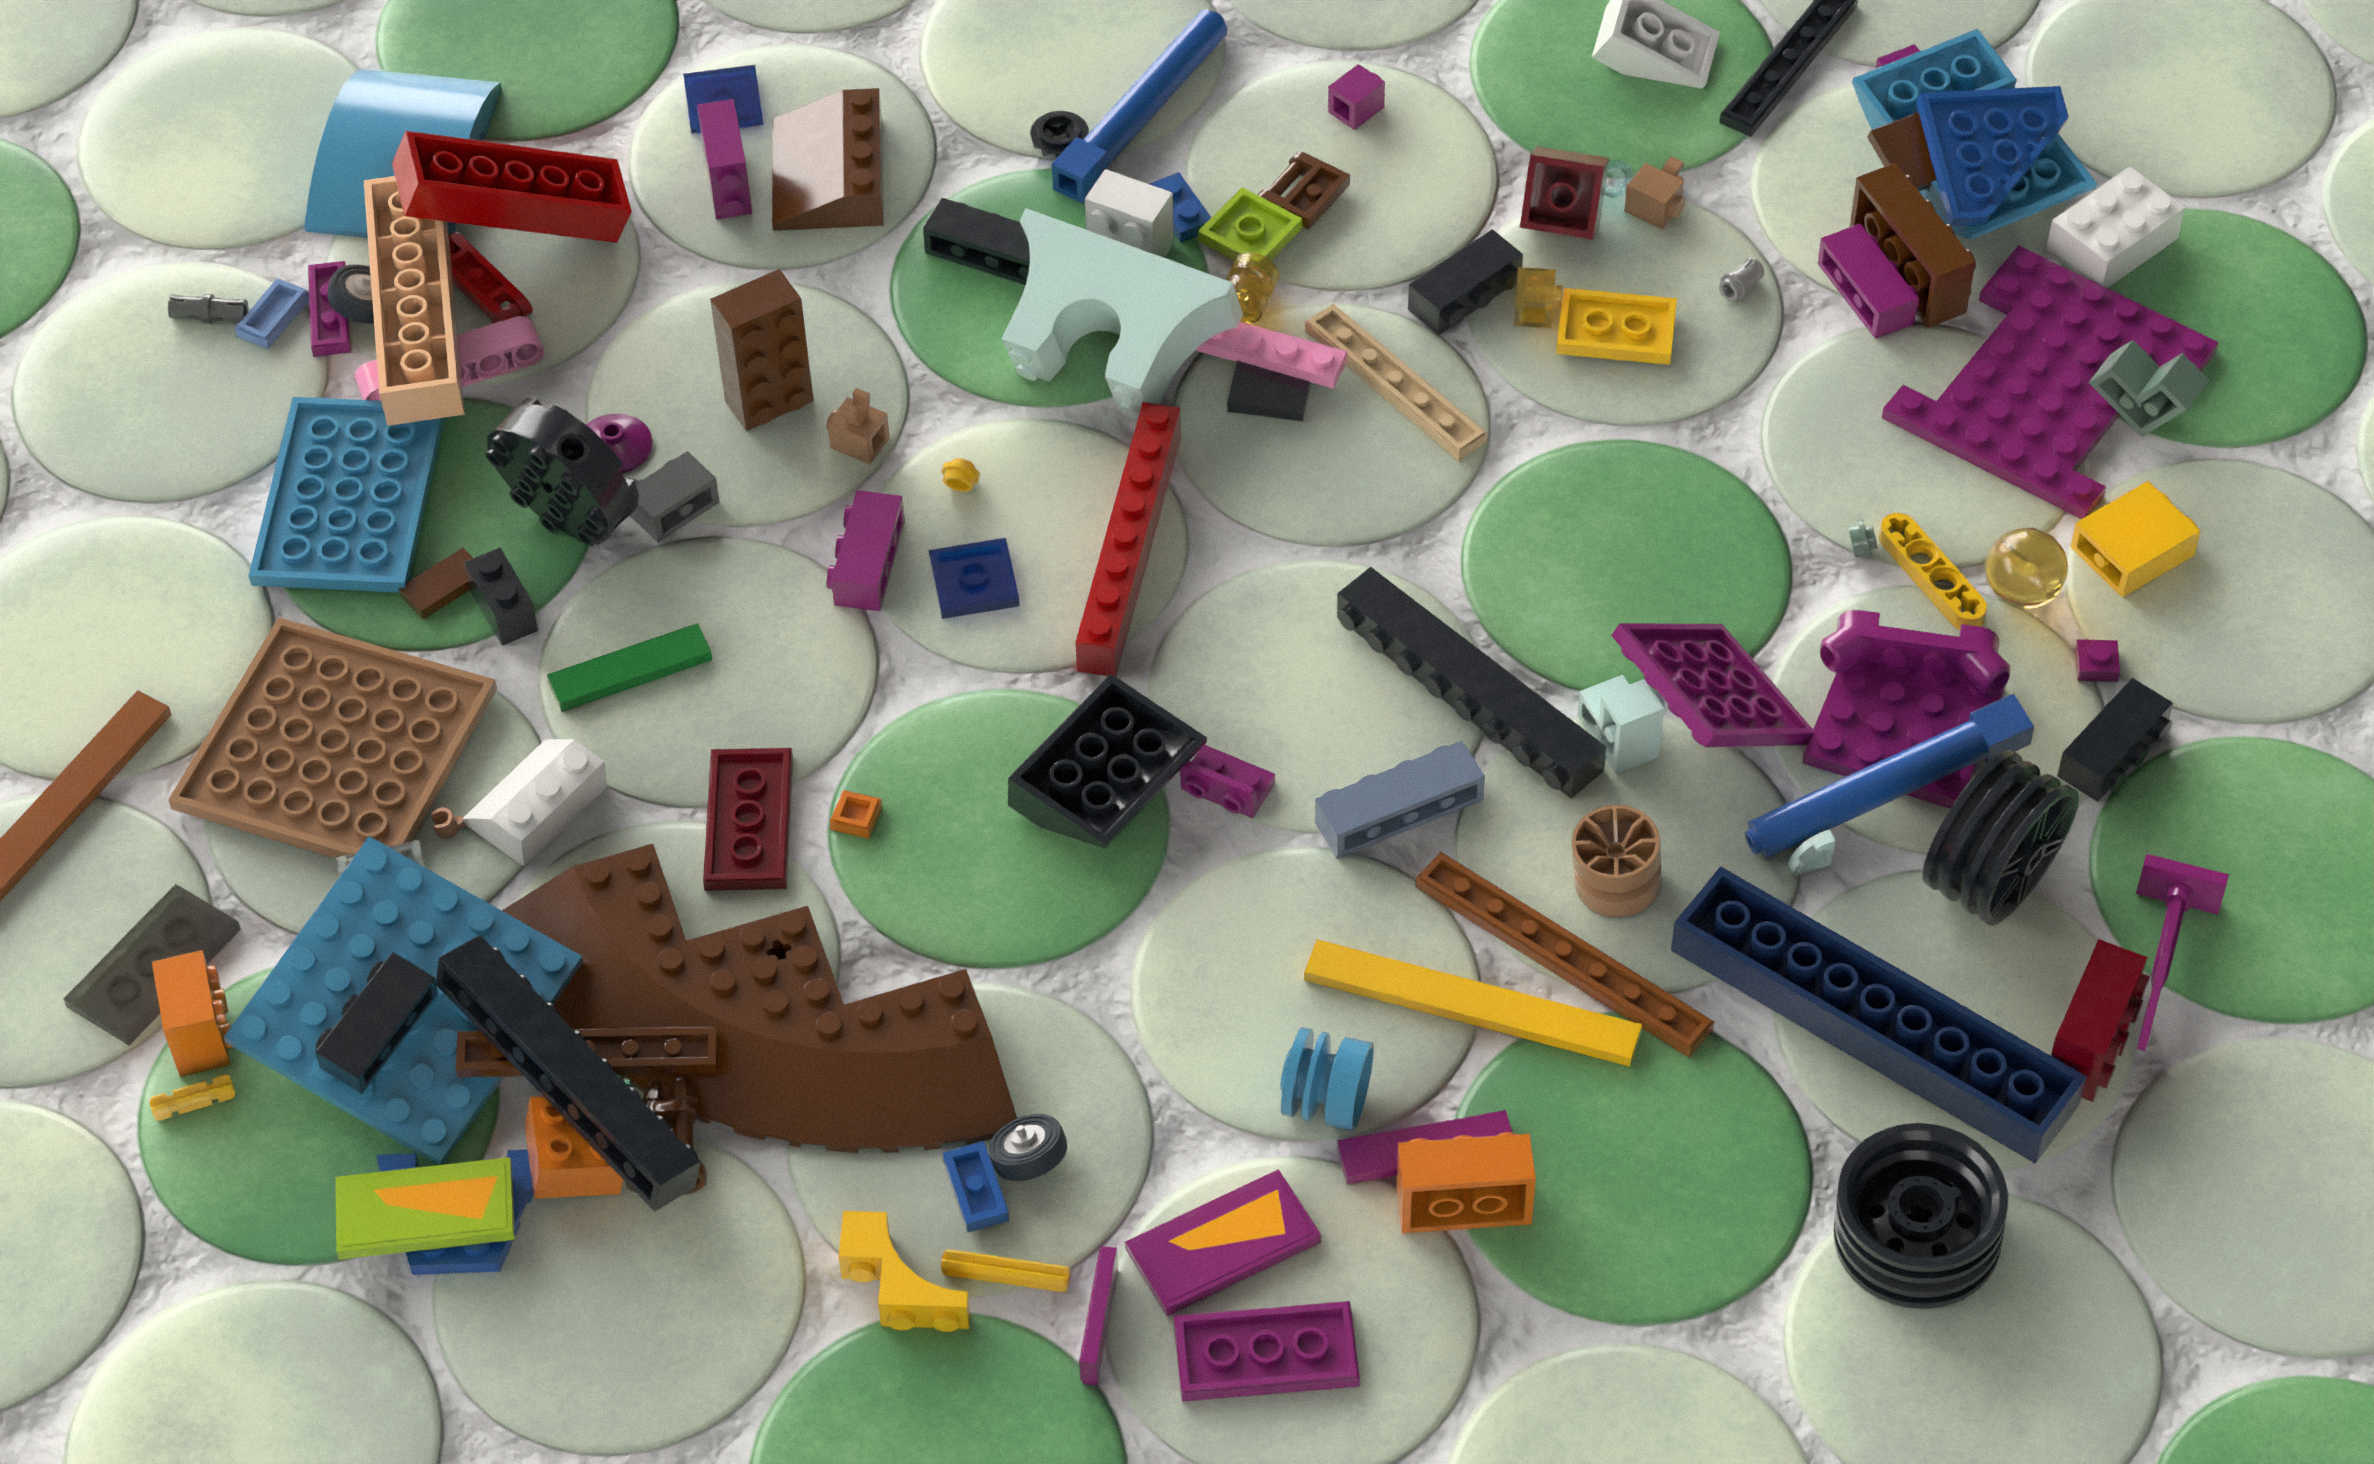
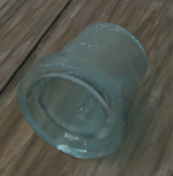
(1621, 176)

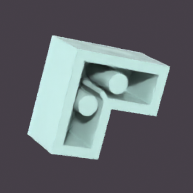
(1624, 720)

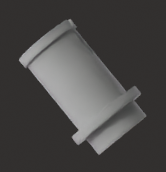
(1735, 284)

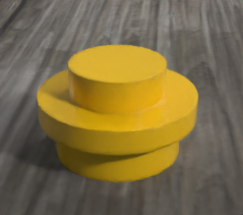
(960, 474)

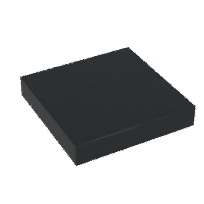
(1267, 393)

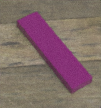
(1377, 1154)

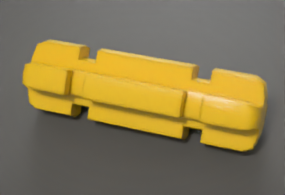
(192, 1097)

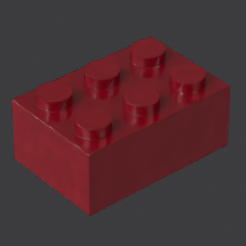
(2102, 1014)

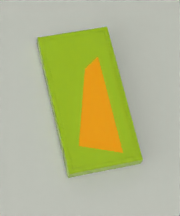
(424, 1208)

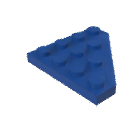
(1986, 143)

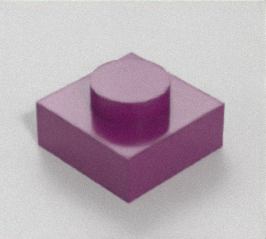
(2097, 660)

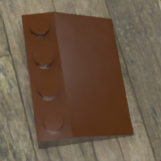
(829, 163)

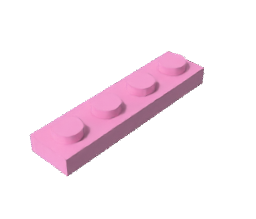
(1279, 353)

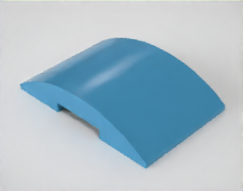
(1965, 65)
(368, 128)

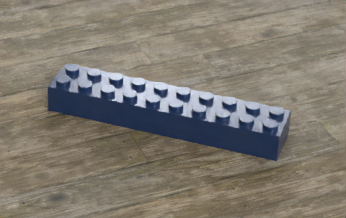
(1878, 1014)

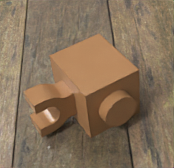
(1656, 193)
(858, 428)

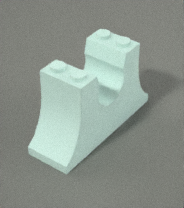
(1100, 284)

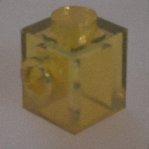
(1536, 297)

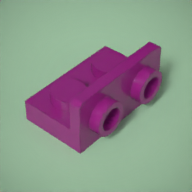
(1227, 781)

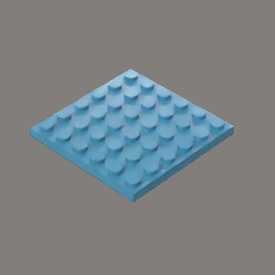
(373, 910)

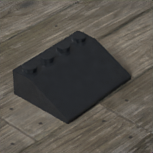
(1102, 764)

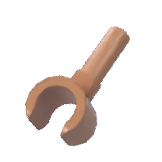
(447, 824)

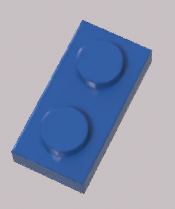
(1188, 211)
(975, 1187)

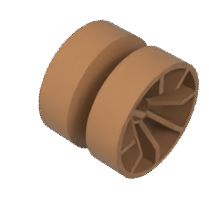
(1617, 860)

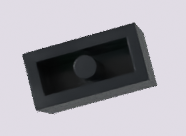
(501, 596)

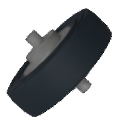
(351, 293)
(1028, 1147)

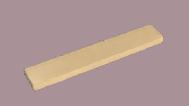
(1397, 383)

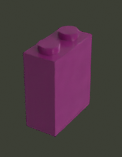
(724, 159)

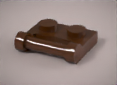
(1313, 192)

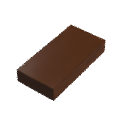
(438, 585)

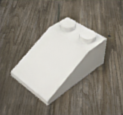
(1655, 42)

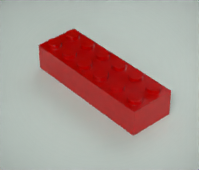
(511, 187)

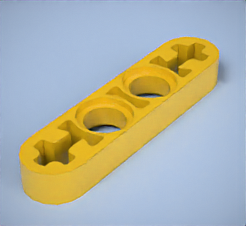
(1937, 569)

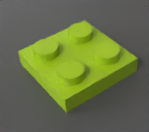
(1249, 225)

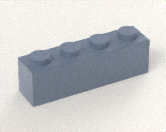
(1399, 799)

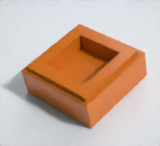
(856, 814)

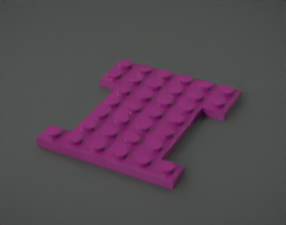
(2026, 393)

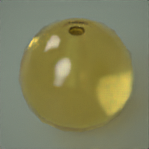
(2026, 568)

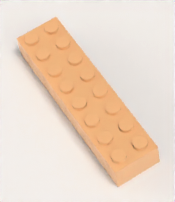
(412, 310)

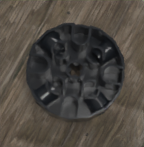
(561, 472)

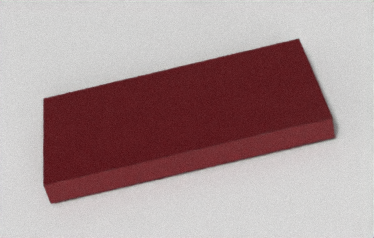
(748, 819)

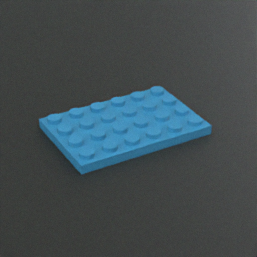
(345, 498)

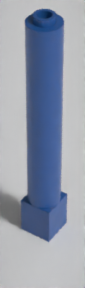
(1086, 159)
(1985, 735)

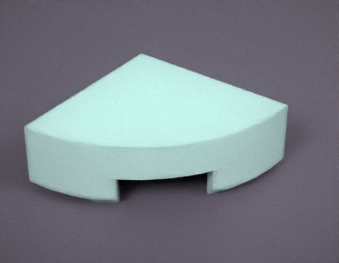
(1813, 854)

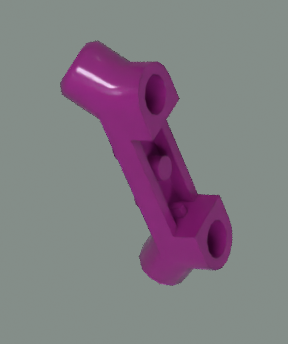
(1970, 654)

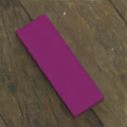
(327, 327)
(1098, 1315)

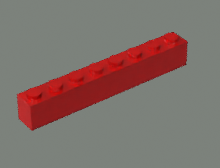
(1128, 540)

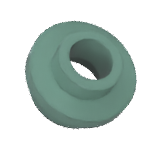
(1862, 539)

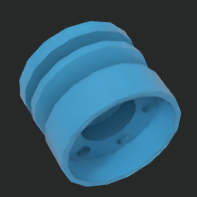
(1326, 1078)

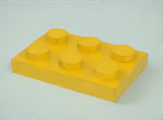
(1616, 326)

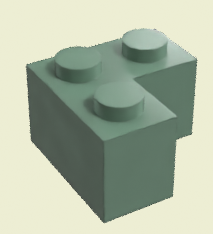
(2143, 390)

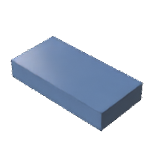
(272, 313)

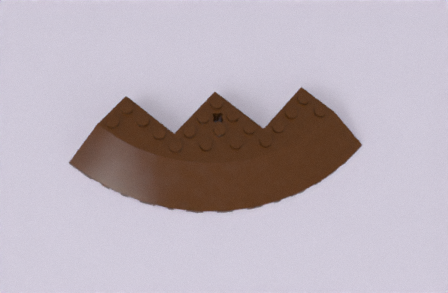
(789, 1051)

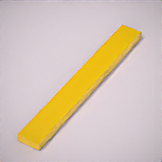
(1473, 1002)

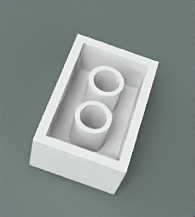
(2115, 228)

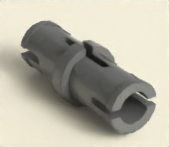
(207, 308)

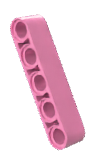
(482, 354)

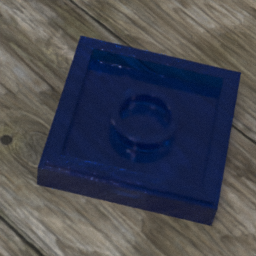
(724, 84)
(974, 578)

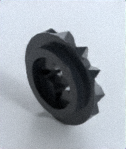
(1055, 124)

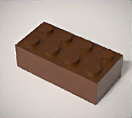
(1916, 242)
(762, 349)

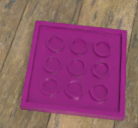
(1712, 685)
(1887, 709)

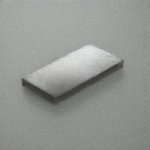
(122, 987)

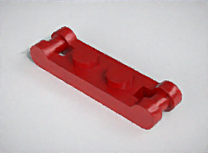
(484, 283)

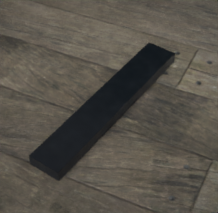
(1785, 64)

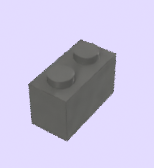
(674, 496)

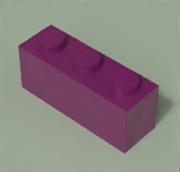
(1868, 280)
(866, 550)

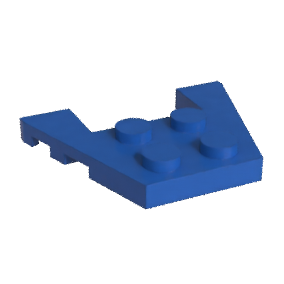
(475, 1257)

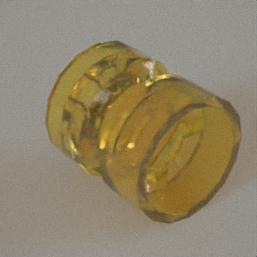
(1254, 283)

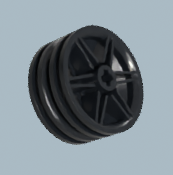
(2000, 837)
(1920, 1215)

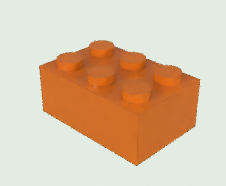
(1465, 1182)

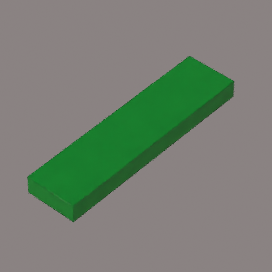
(629, 667)

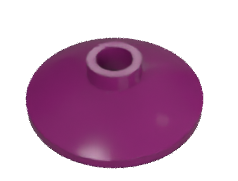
(626, 437)

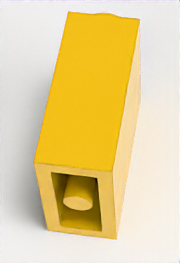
(2135, 539)

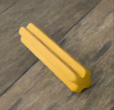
(1005, 1270)

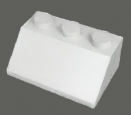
(539, 798)

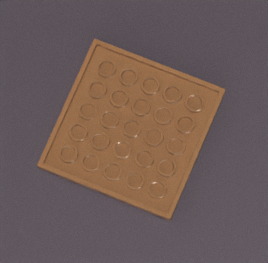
(332, 742)

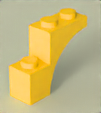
(903, 1296)

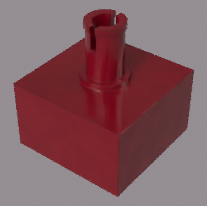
(1564, 192)

